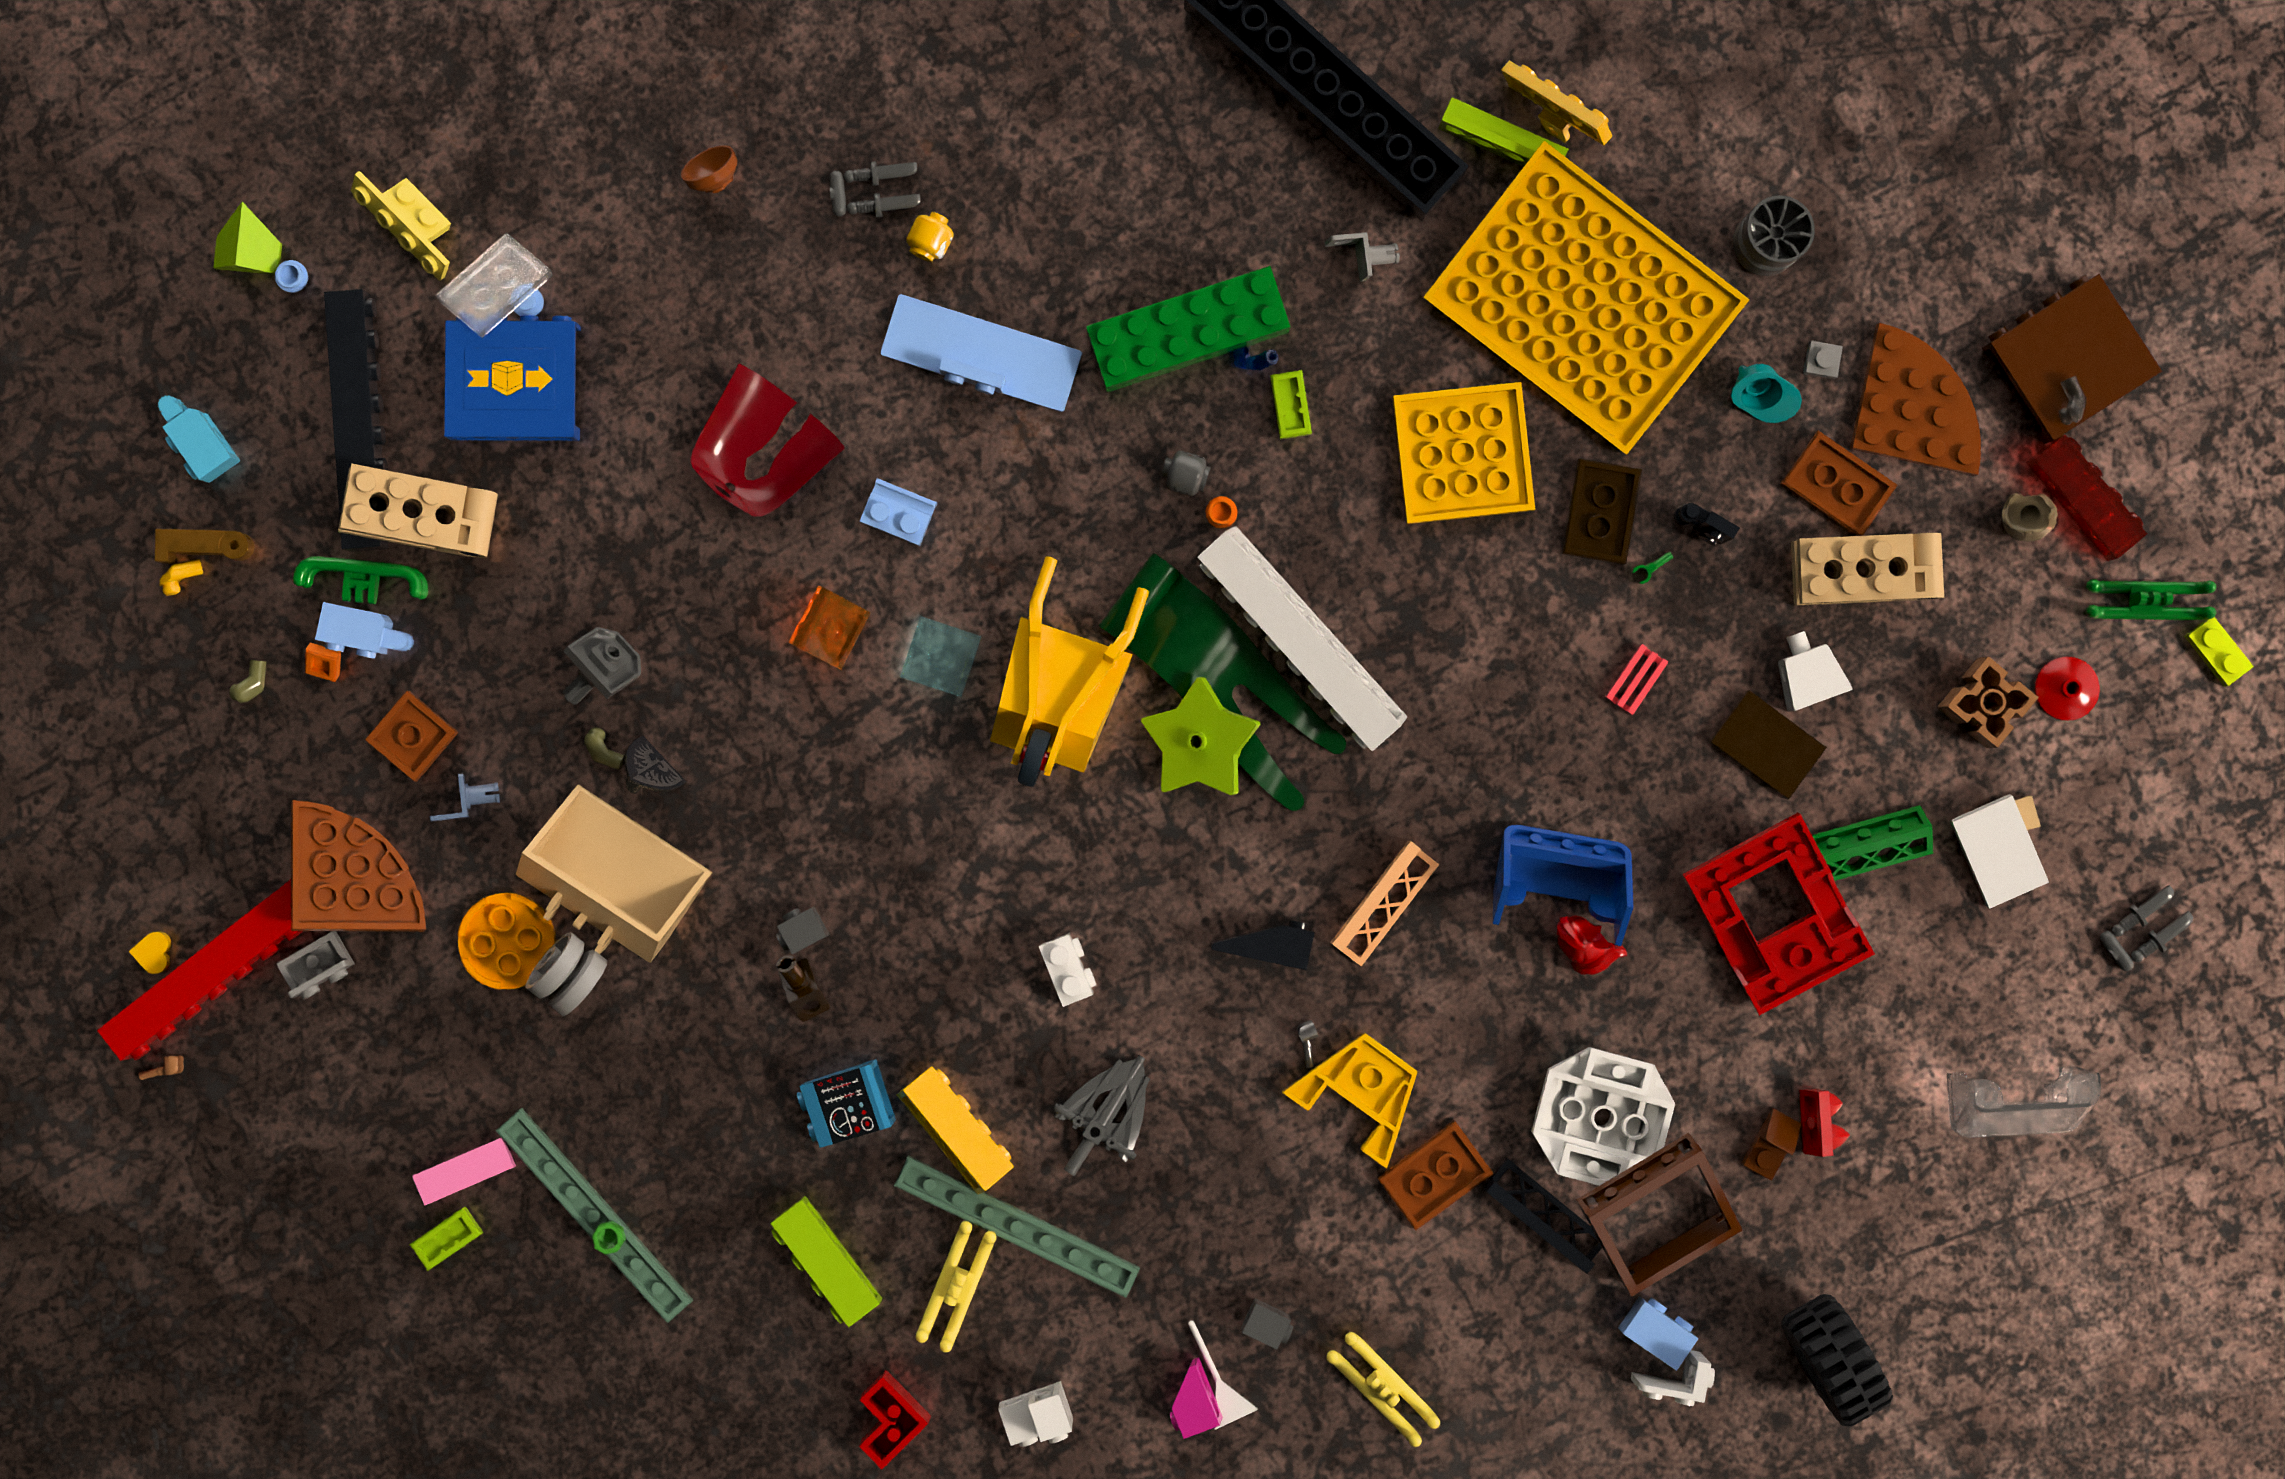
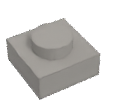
(1822, 360)

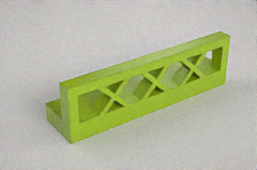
(1492, 133)

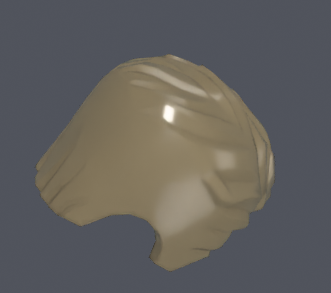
(2029, 517)

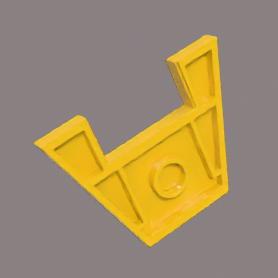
(1370, 1080)

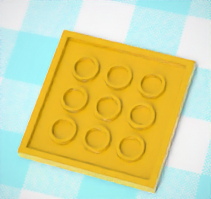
(1463, 453)

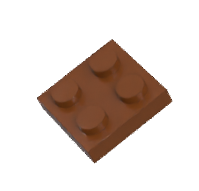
(411, 736)

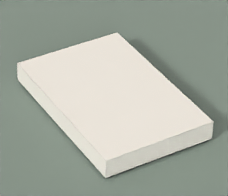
(1999, 851)

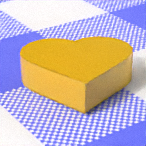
(153, 952)

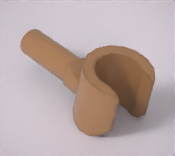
(172, 1066)

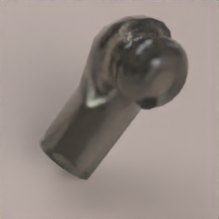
(2076, 401)

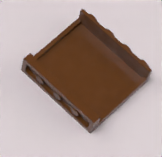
(2070, 337)

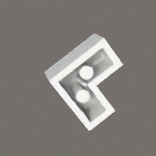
(1036, 1414)

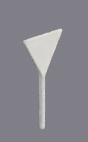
(1229, 1401)

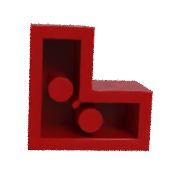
(898, 1416)

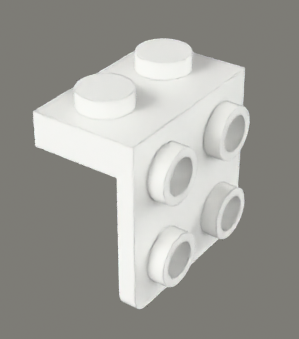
(1693, 1387)

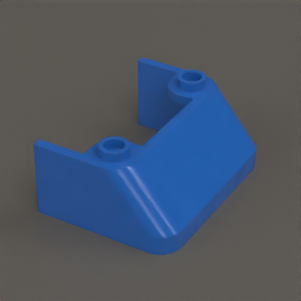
(1565, 868)

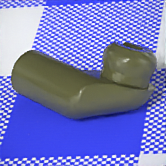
(252, 685)
(598, 751)

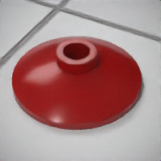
(2052, 692)

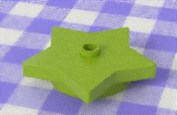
(1221, 734)

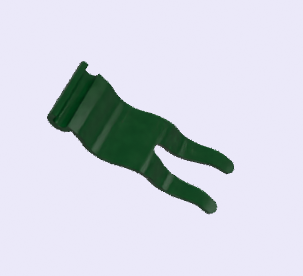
(1193, 637)

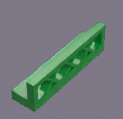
(1872, 836)

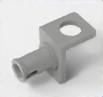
(1366, 254)

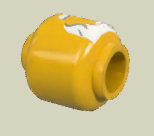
(929, 237)

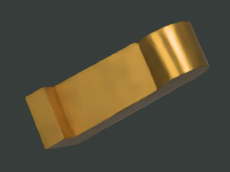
(201, 542)

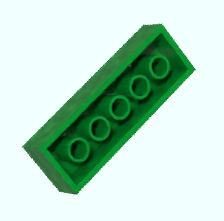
(1188, 329)

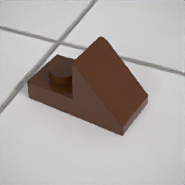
(1772, 1143)

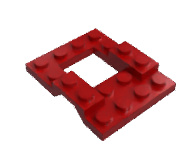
(1798, 953)

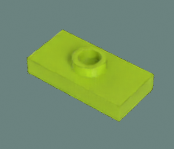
(1290, 404)
(446, 1238)

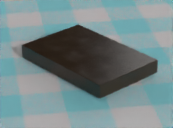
(1601, 511)
(1768, 744)

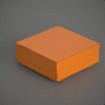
(322, 662)

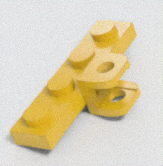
(1559, 110)

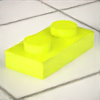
(2219, 651)

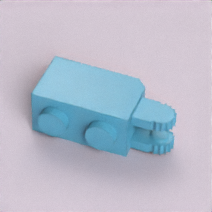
(197, 440)

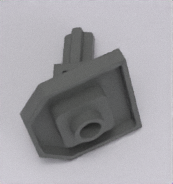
(603, 662)

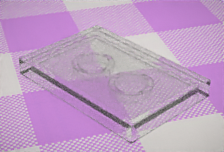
(494, 285)

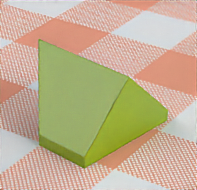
(246, 245)

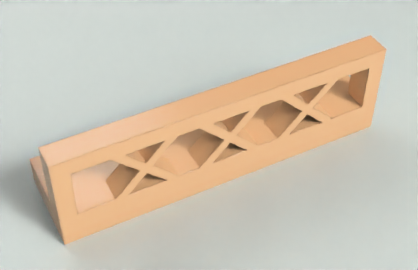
(1376, 895)

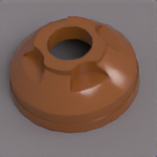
(710, 169)

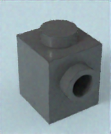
(801, 930)

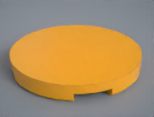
(504, 939)

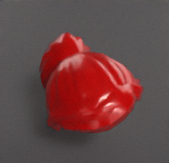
(1586, 945)

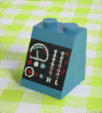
(846, 1104)

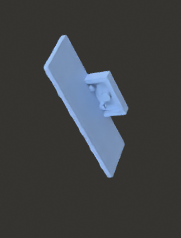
(981, 353)

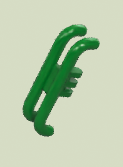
(360, 576)
(2148, 600)

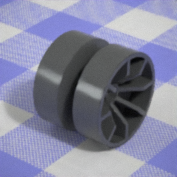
(1773, 235)

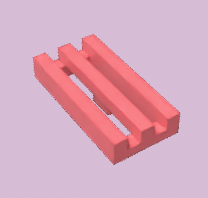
(1652, 657)

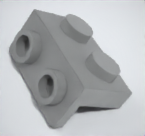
(315, 964)

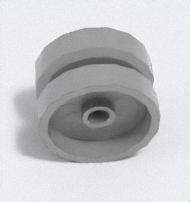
(566, 974)

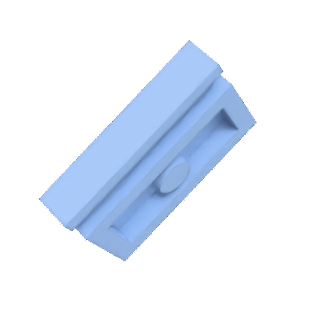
(898, 512)

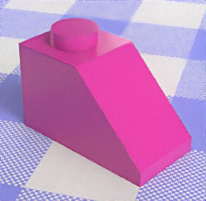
(1195, 1405)

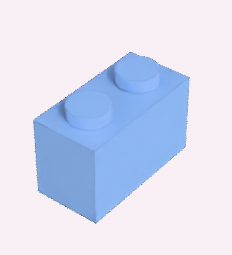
(1658, 1333)

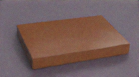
(1838, 484)
(1435, 1175)

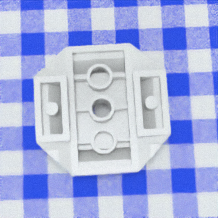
(1595, 1081)

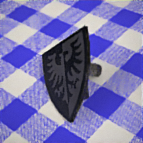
(649, 768)

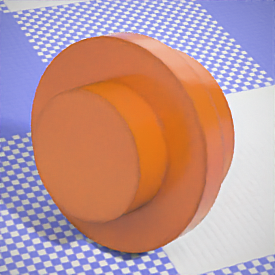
(1221, 512)

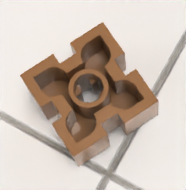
(2007, 702)

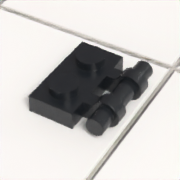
(1711, 526)

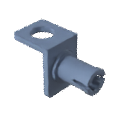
(471, 796)

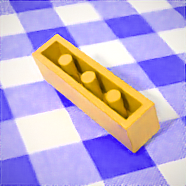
(956, 1130)

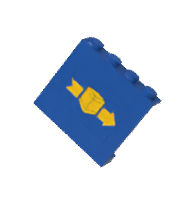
(511, 381)

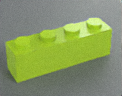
(826, 1261)

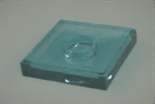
(940, 656)

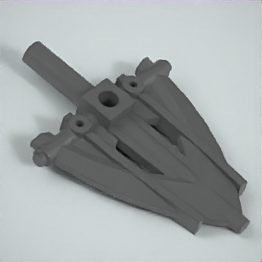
(1126, 1082)

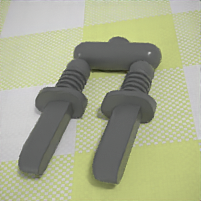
(837, 189)
(2138, 916)

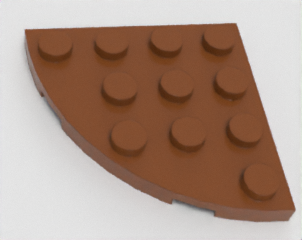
(1915, 406)
(348, 875)

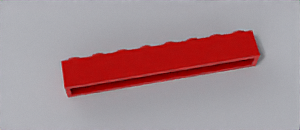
(201, 977)

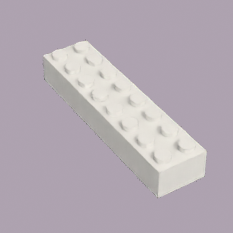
(1302, 638)

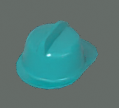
(1765, 394)

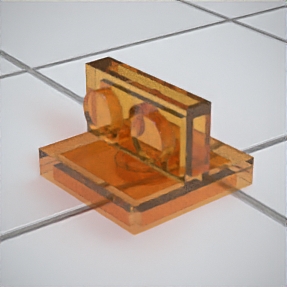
(829, 627)

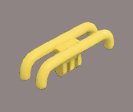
(955, 1286)
(1383, 1388)

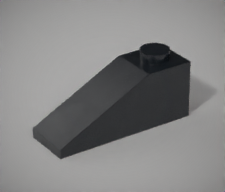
(1274, 944)

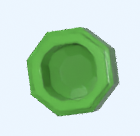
(608, 1237)

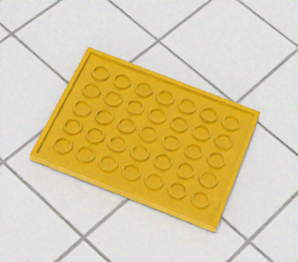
(1586, 297)

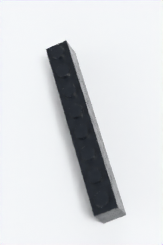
(355, 395)

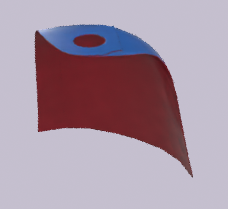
(741, 426)

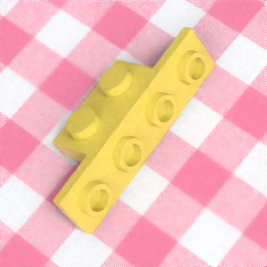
(408, 218)

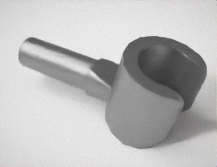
(1307, 1032)

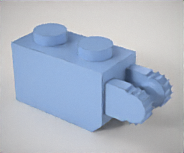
(359, 629)

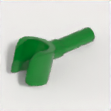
(1653, 566)

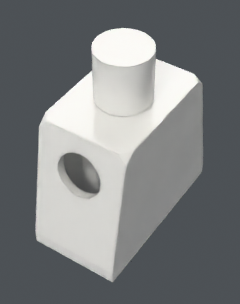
(1810, 674)

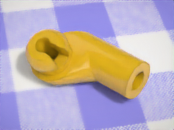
(176, 573)

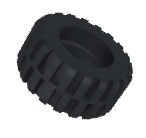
(1837, 1360)

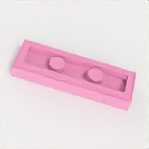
(463, 1171)

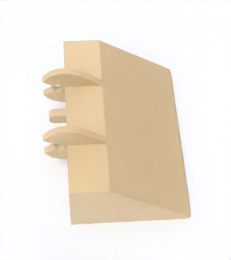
(611, 874)

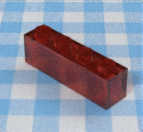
(2087, 497)

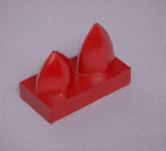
(1818, 1132)

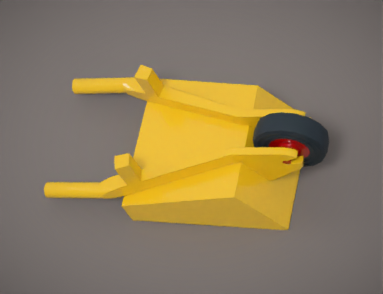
(1059, 688)

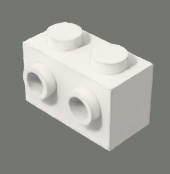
(1066, 969)

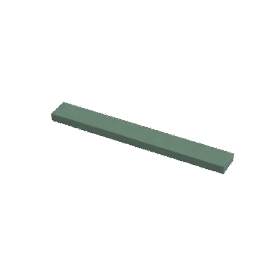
(591, 1210)
(1017, 1226)

